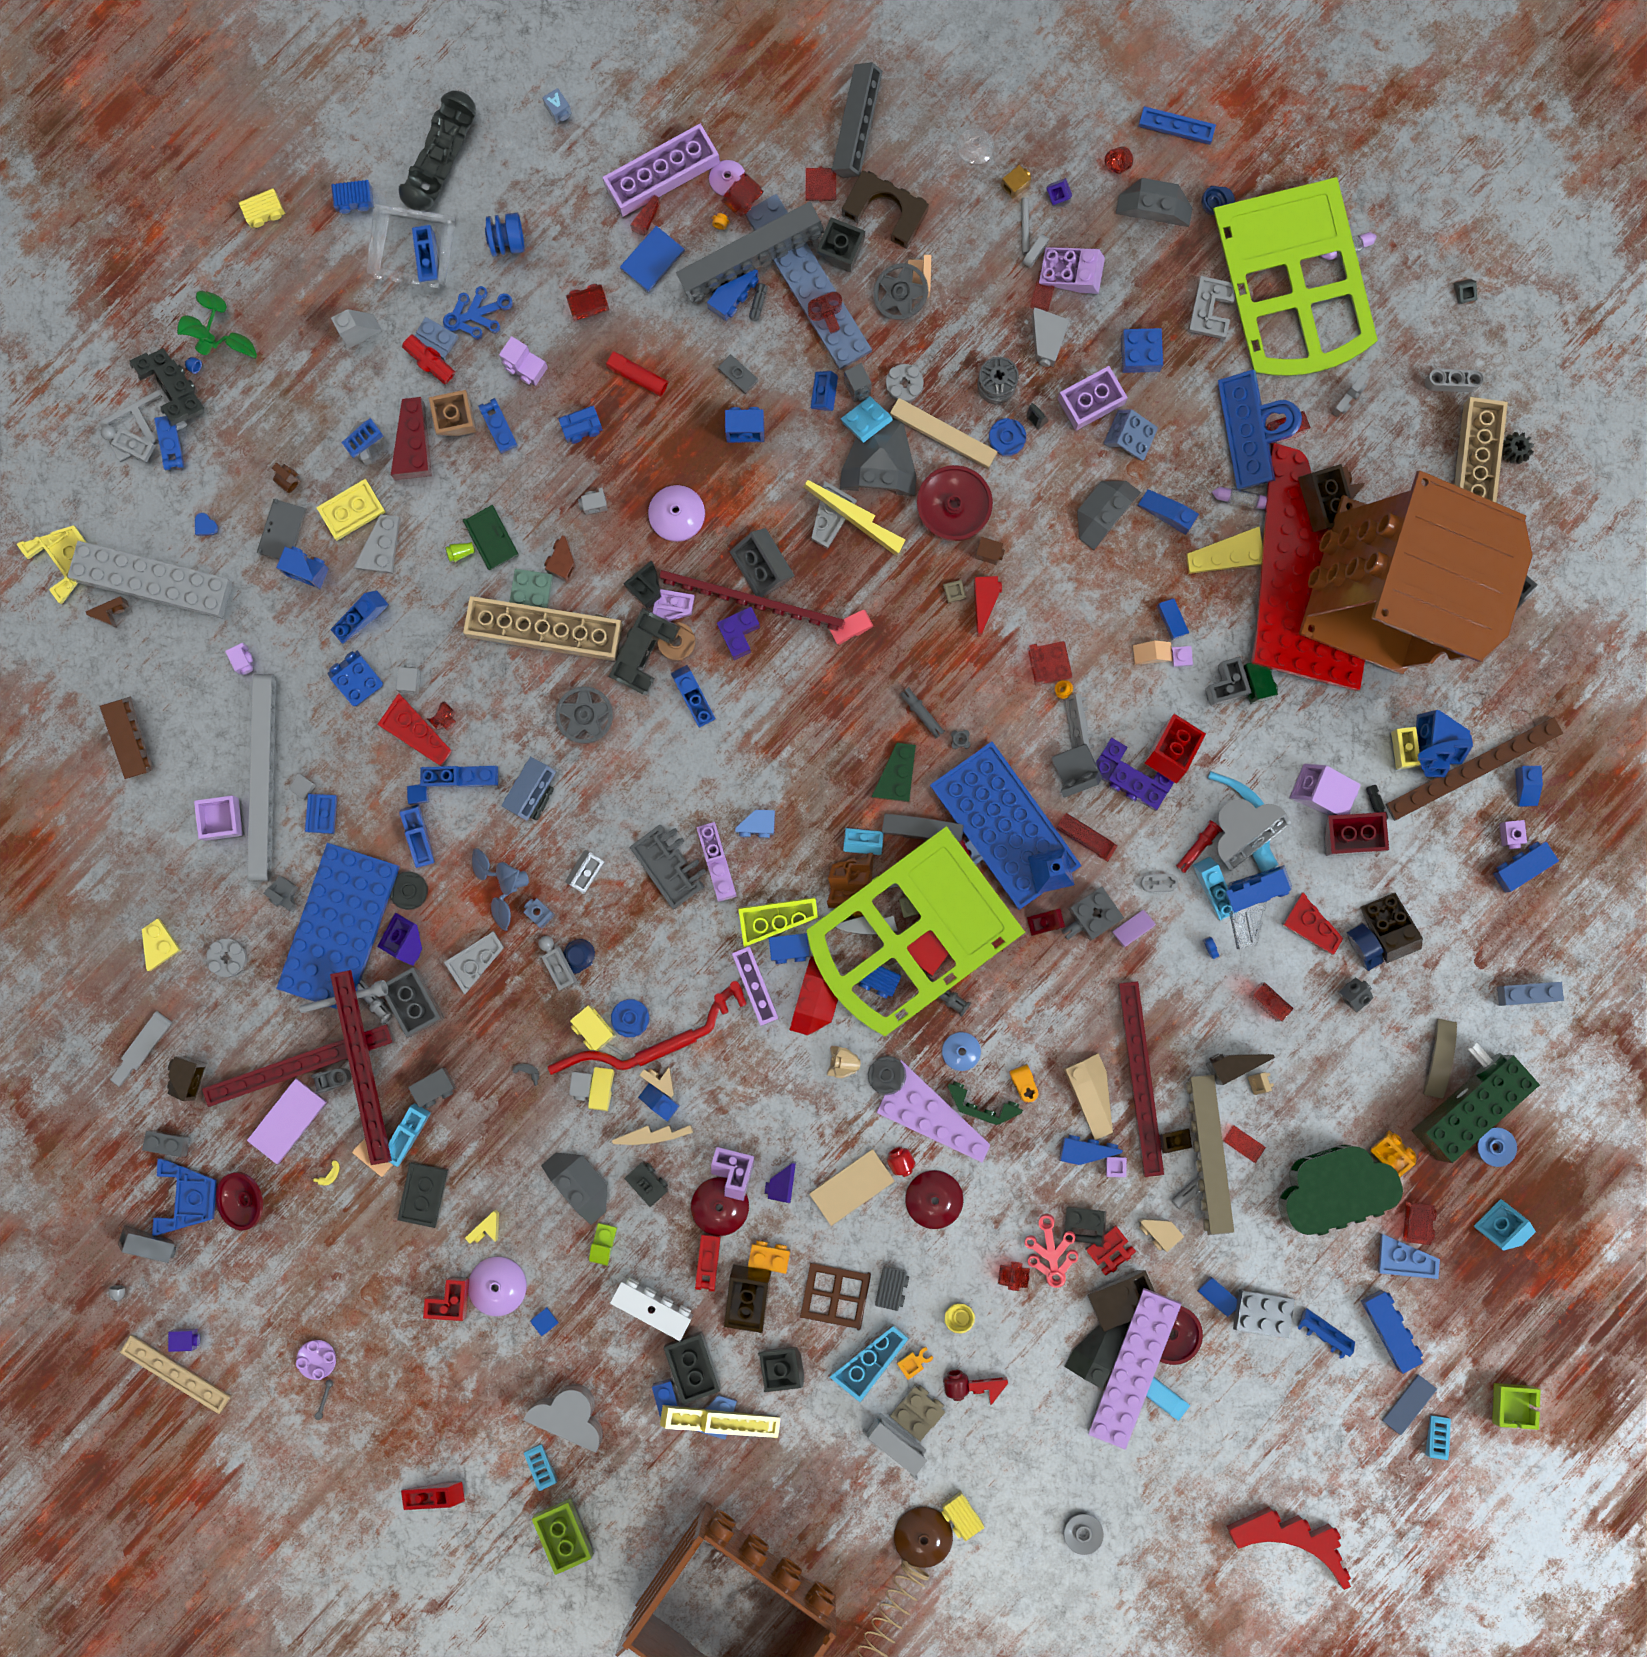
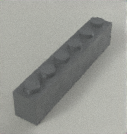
(857, 120)

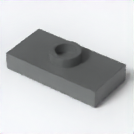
(738, 374)

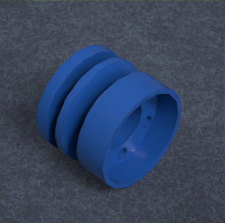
(505, 234)

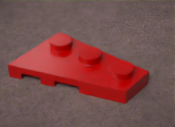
(1311, 925)

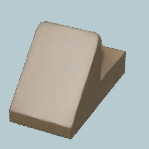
(664, 1084)

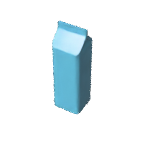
(1167, 1399)

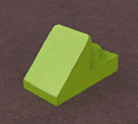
(602, 1244)

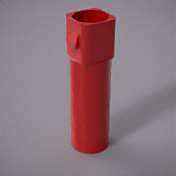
(637, 374)

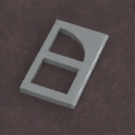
(134, 408)

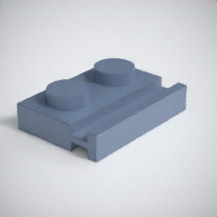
(436, 336)

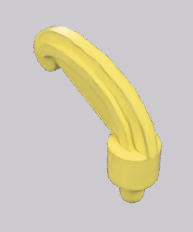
(330, 1177)

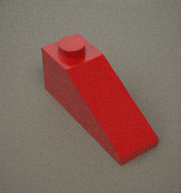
(986, 594)
(433, 1496)

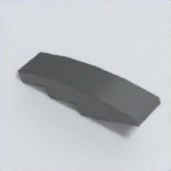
(918, 827)

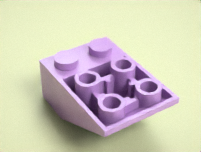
(1073, 269)

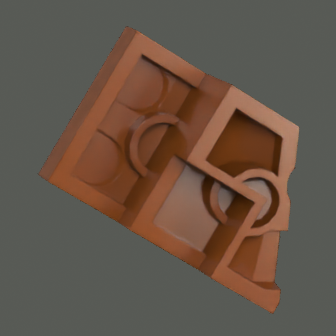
(849, 878)

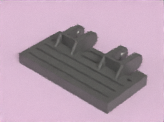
(665, 866)

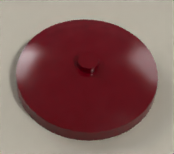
(954, 503)

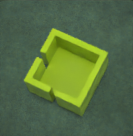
(1513, 1404)

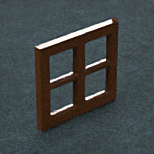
(835, 1295)

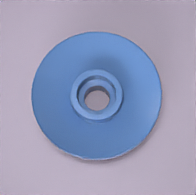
(952, 1046)
(1506, 1147)

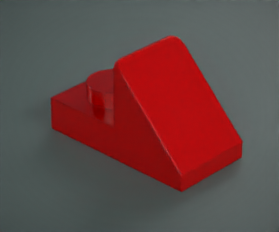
(993, 1385)

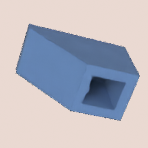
(758, 822)

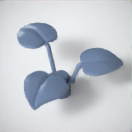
(509, 881)

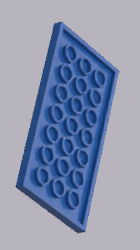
(1000, 820)
(337, 922)

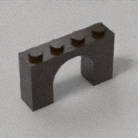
(871, 188)

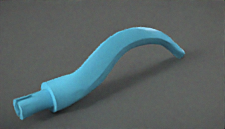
(1263, 856)

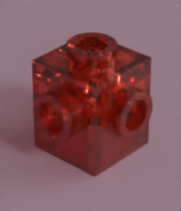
(1014, 1276)

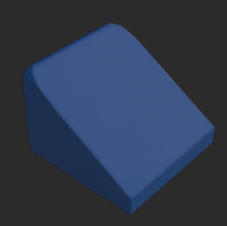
(417, 794)
(544, 1321)

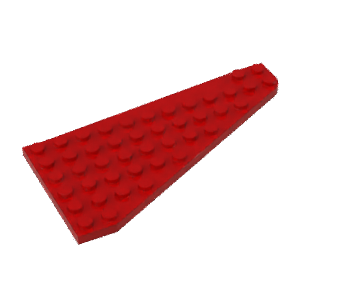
(1284, 593)

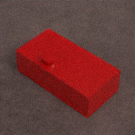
(928, 952)

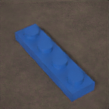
(1177, 125)

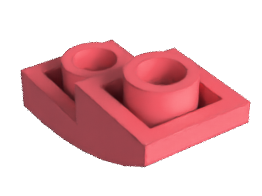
(854, 625)

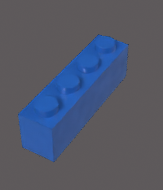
(1392, 1331)

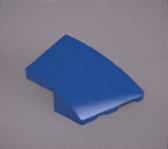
(1437, 758)

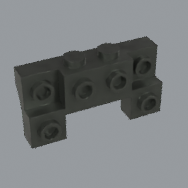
(173, 383)
(638, 648)

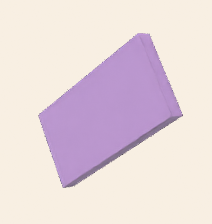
(287, 1121)

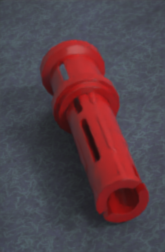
(1204, 839)

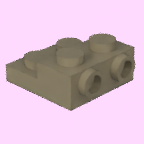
(918, 1412)

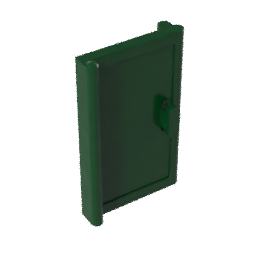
(487, 532)

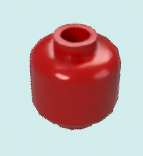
(901, 1161)

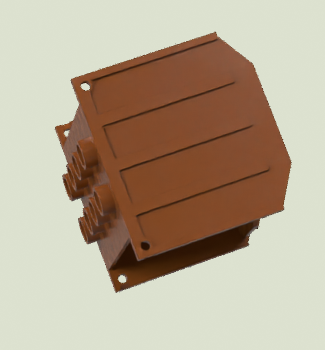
(1419, 576)
(654, 1638)

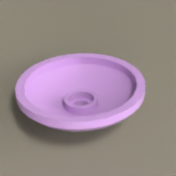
(678, 525)
(509, 1279)

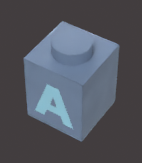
(557, 105)

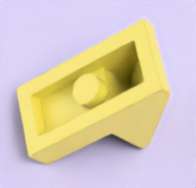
(489, 1225)

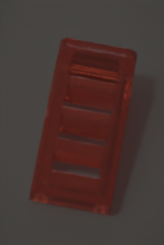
(644, 219)

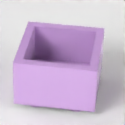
(218, 818)

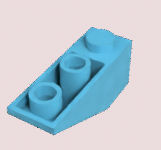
(1214, 886)

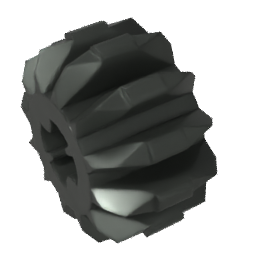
(1523, 446)

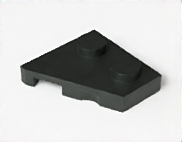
(645, 585)

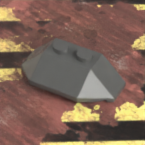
(1155, 202)
(1103, 510)
(578, 1184)

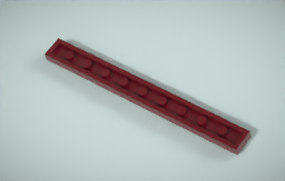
(760, 603)
(361, 1067)
(290, 1068)
(1141, 1079)

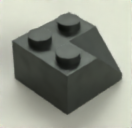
(841, 244)

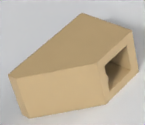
(1163, 1232)

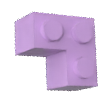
(519, 360)
(736, 1168)

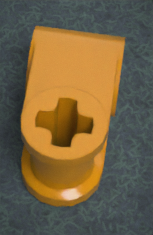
(1024, 1079)

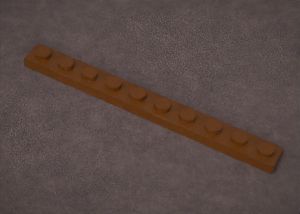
(1474, 768)

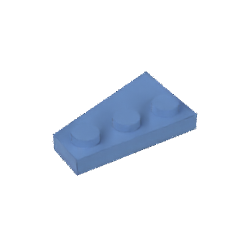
(1404, 1260)

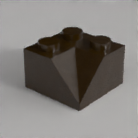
(185, 1077)

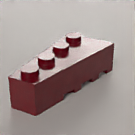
(411, 448)

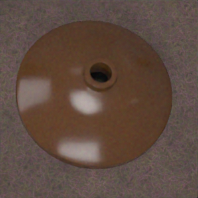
(921, 1523)

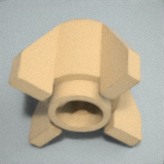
(843, 1062)

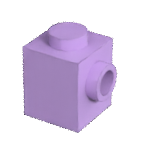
(1513, 834)

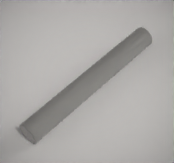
(1025, 225)

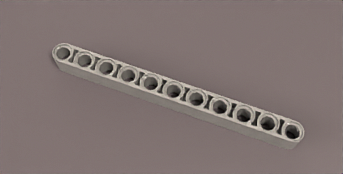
(261, 777)

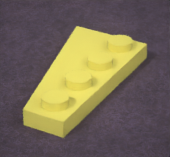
(1231, 553)

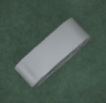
(1462, 377)

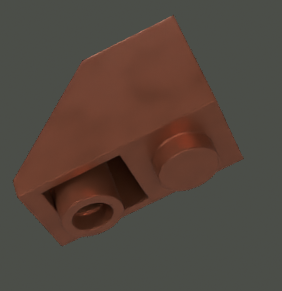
(561, 562)

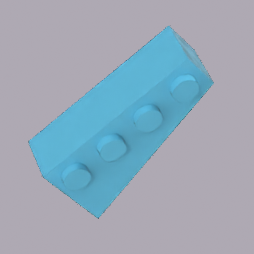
(866, 1368)

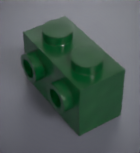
(1260, 683)

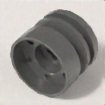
(993, 389)

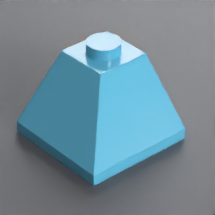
(1505, 1226)

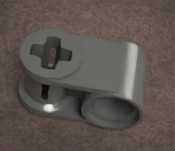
(328, 1080)

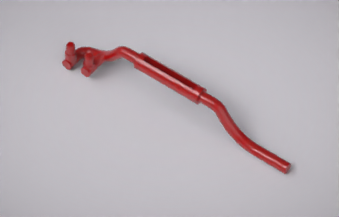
(663, 1048)

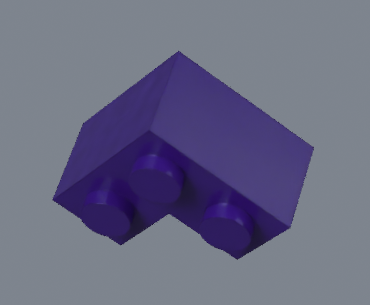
(735, 628)

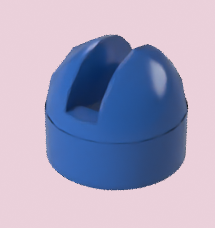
(193, 365)

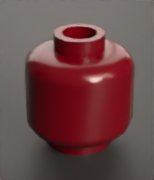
(956, 1385)

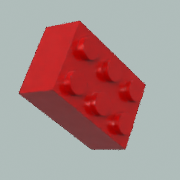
(1175, 748)

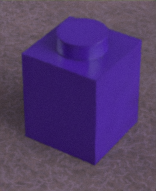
(183, 1340)

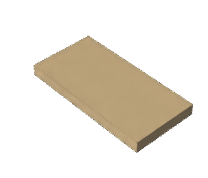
(851, 1187)

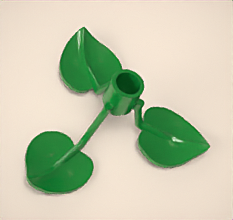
(193, 327)

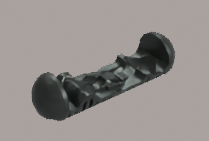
(442, 144)

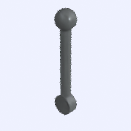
(319, 1415)

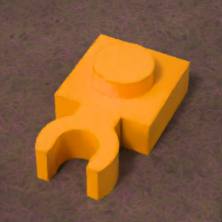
(912, 1364)

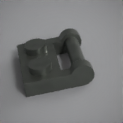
(1086, 1219)

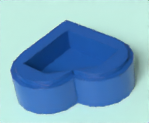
(204, 525)
(1211, 947)

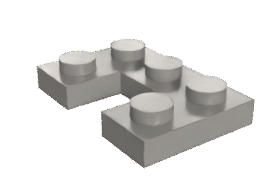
(1202, 320)

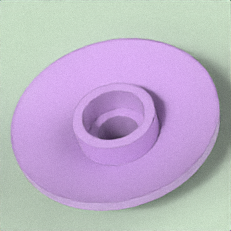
(718, 181)

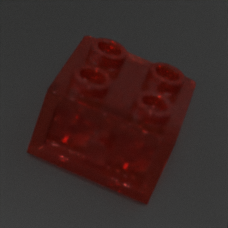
(1049, 663)

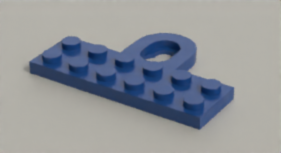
(1247, 428)

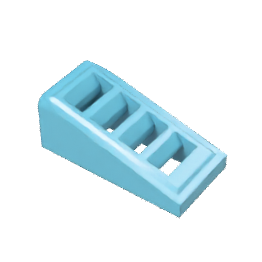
(1444, 1454)
(537, 1477)

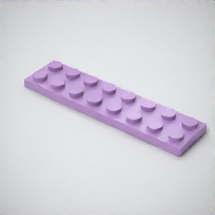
(1134, 1368)

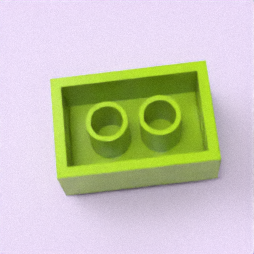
(562, 1536)

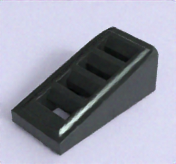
(1036, 416)

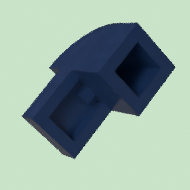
(1366, 945)

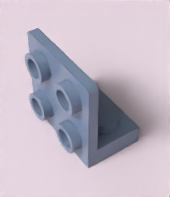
(1131, 433)

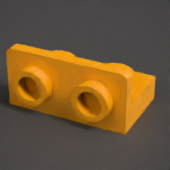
(1394, 1153)
(769, 1257)

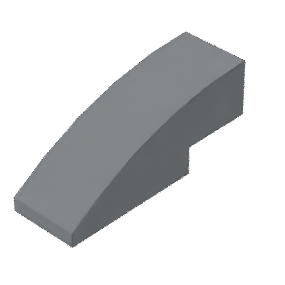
(862, 926)

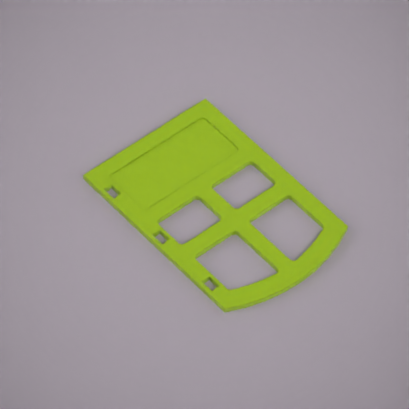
(1284, 231)
(952, 903)

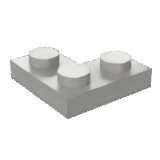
(1354, 392)

